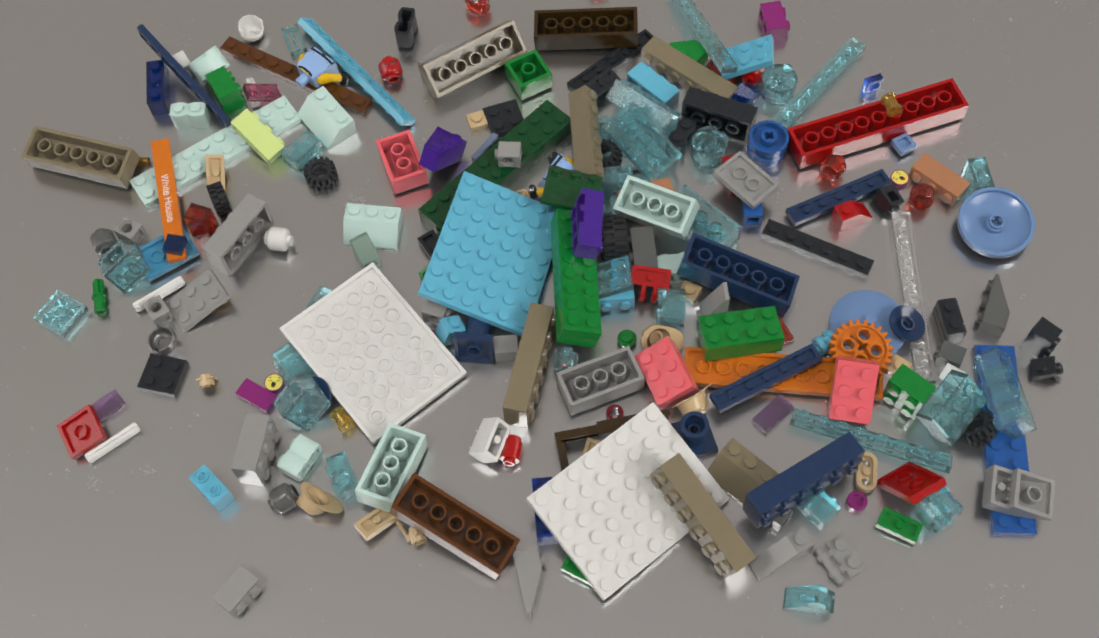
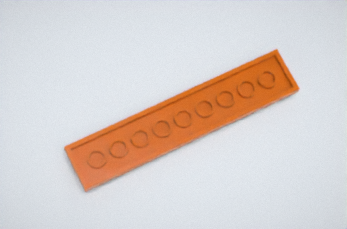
(722, 372)

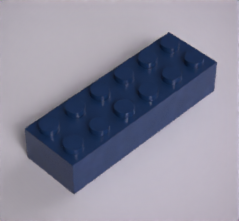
(746, 276)
(803, 480)

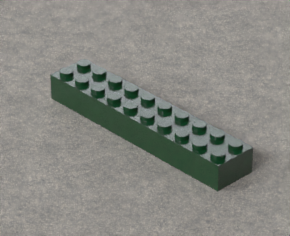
(538, 136)

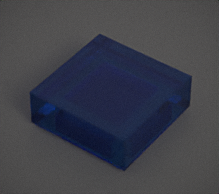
(872, 83)
(174, 244)

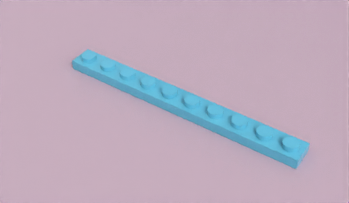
(359, 75)

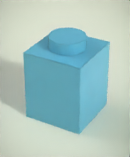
(447, 327)

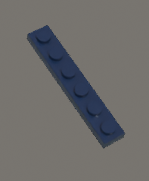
(825, 202)
(765, 378)

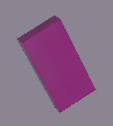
(256, 395)

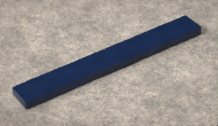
(184, 76)

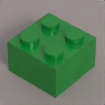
(528, 74)
(226, 91)
(907, 391)

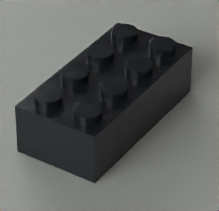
(720, 112)

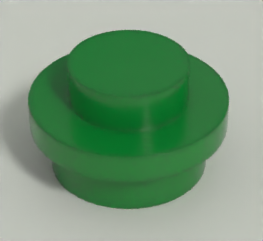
(627, 338)

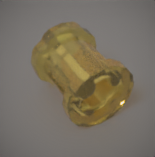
(891, 104)
(342, 419)

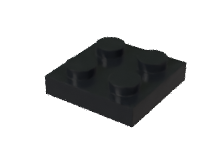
(503, 117)
(162, 375)

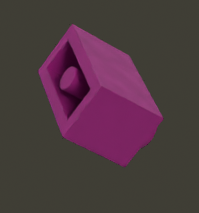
(774, 20)

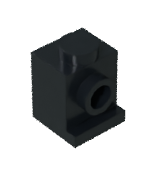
(888, 199)

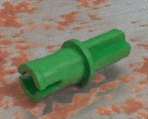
(99, 297)

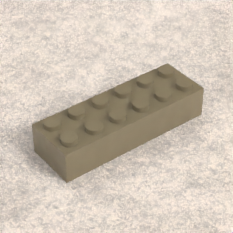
(472, 58)
(80, 157)
(529, 365)
(702, 516)

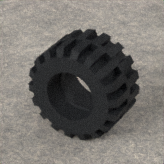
(614, 237)

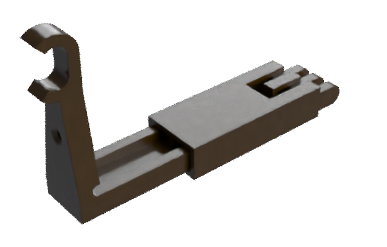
(601, 430)

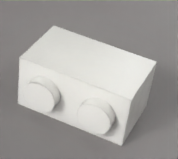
(490, 440)

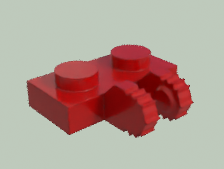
(650, 277)

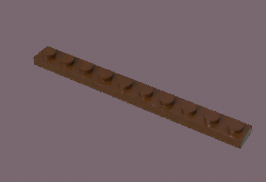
(289, 73)

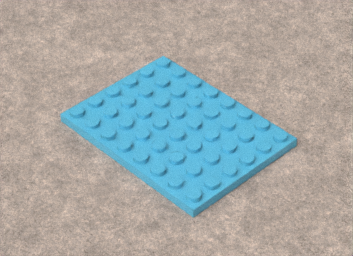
(490, 254)

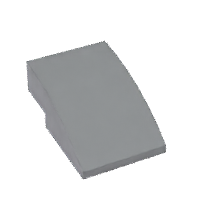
(1018, 493)

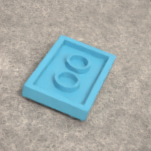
(752, 55)

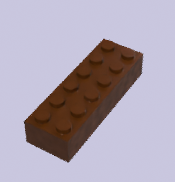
(454, 526)

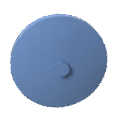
(996, 222)
(869, 306)

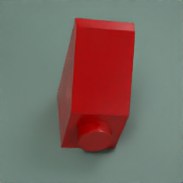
(850, 215)

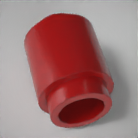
(512, 450)

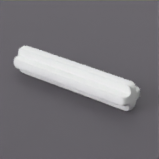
(163, 291)
(112, 442)

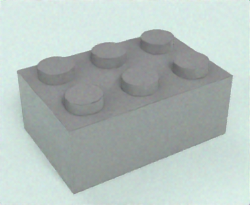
(255, 449)

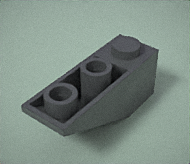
(995, 310)

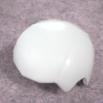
(251, 28)

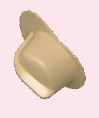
(655, 333)
(695, 403)
(317, 501)

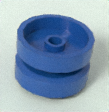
(767, 143)

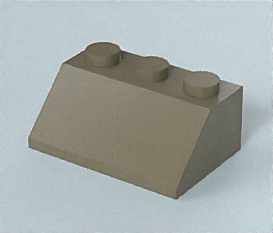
(739, 470)

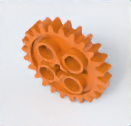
(875, 341)

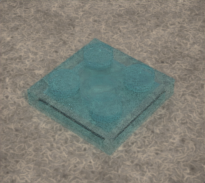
(614, 276)
(60, 313)

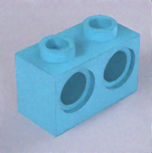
(211, 488)

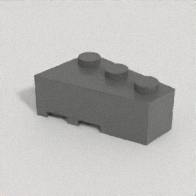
(642, 247)

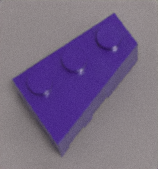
(442, 150)
(587, 224)

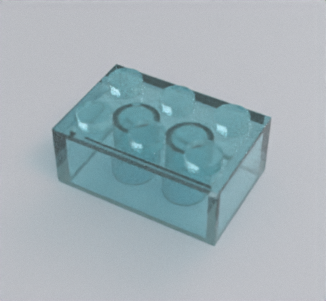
(952, 407)

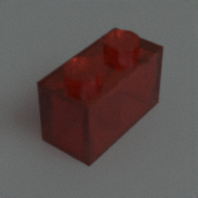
(201, 221)

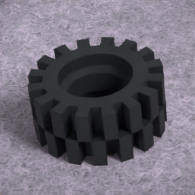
(615, 156)
(317, 165)
(219, 198)
(984, 433)

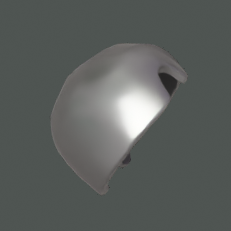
(162, 340)

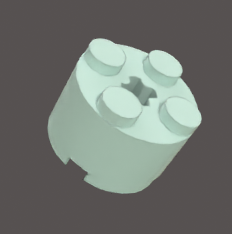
(207, 63)

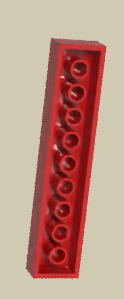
(872, 126)

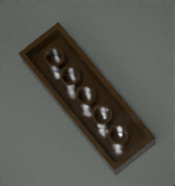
(586, 28)

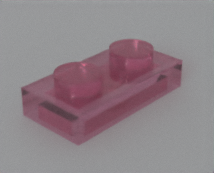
(261, 92)

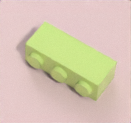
(258, 136)

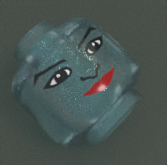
(564, 359)

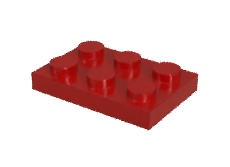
(911, 482)

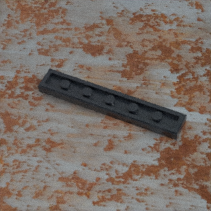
(614, 60)

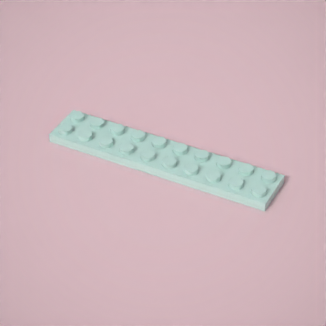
(191, 162)

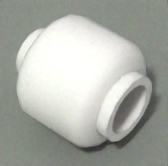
(278, 239)

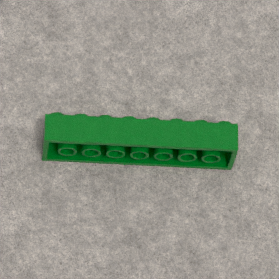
(574, 288)

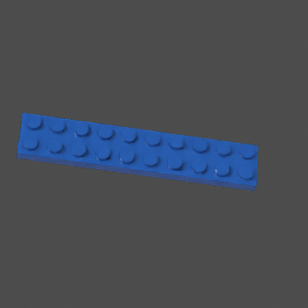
(1009, 454)

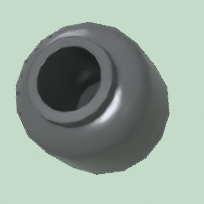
(102, 240)
(283, 498)

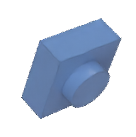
(903, 144)

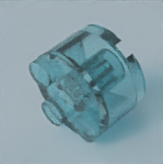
(778, 84)
(708, 147)
(672, 307)
(938, 510)

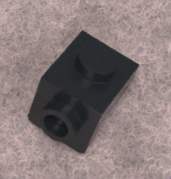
(1046, 368)

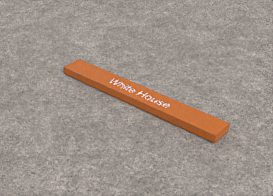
(168, 193)

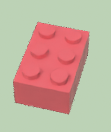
(401, 161)
(666, 373)
(853, 389)

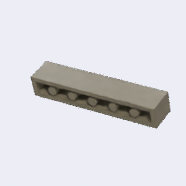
(684, 69)
(585, 131)

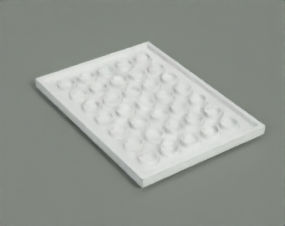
(373, 352)
(610, 510)

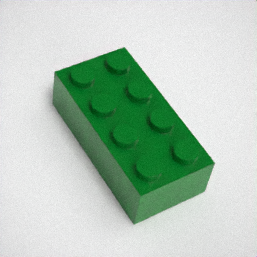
(740, 333)

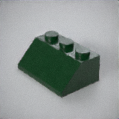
(564, 186)

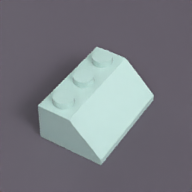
(326, 118)
(380, 222)

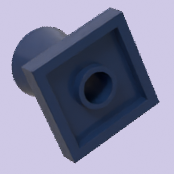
(475, 343)
(696, 433)

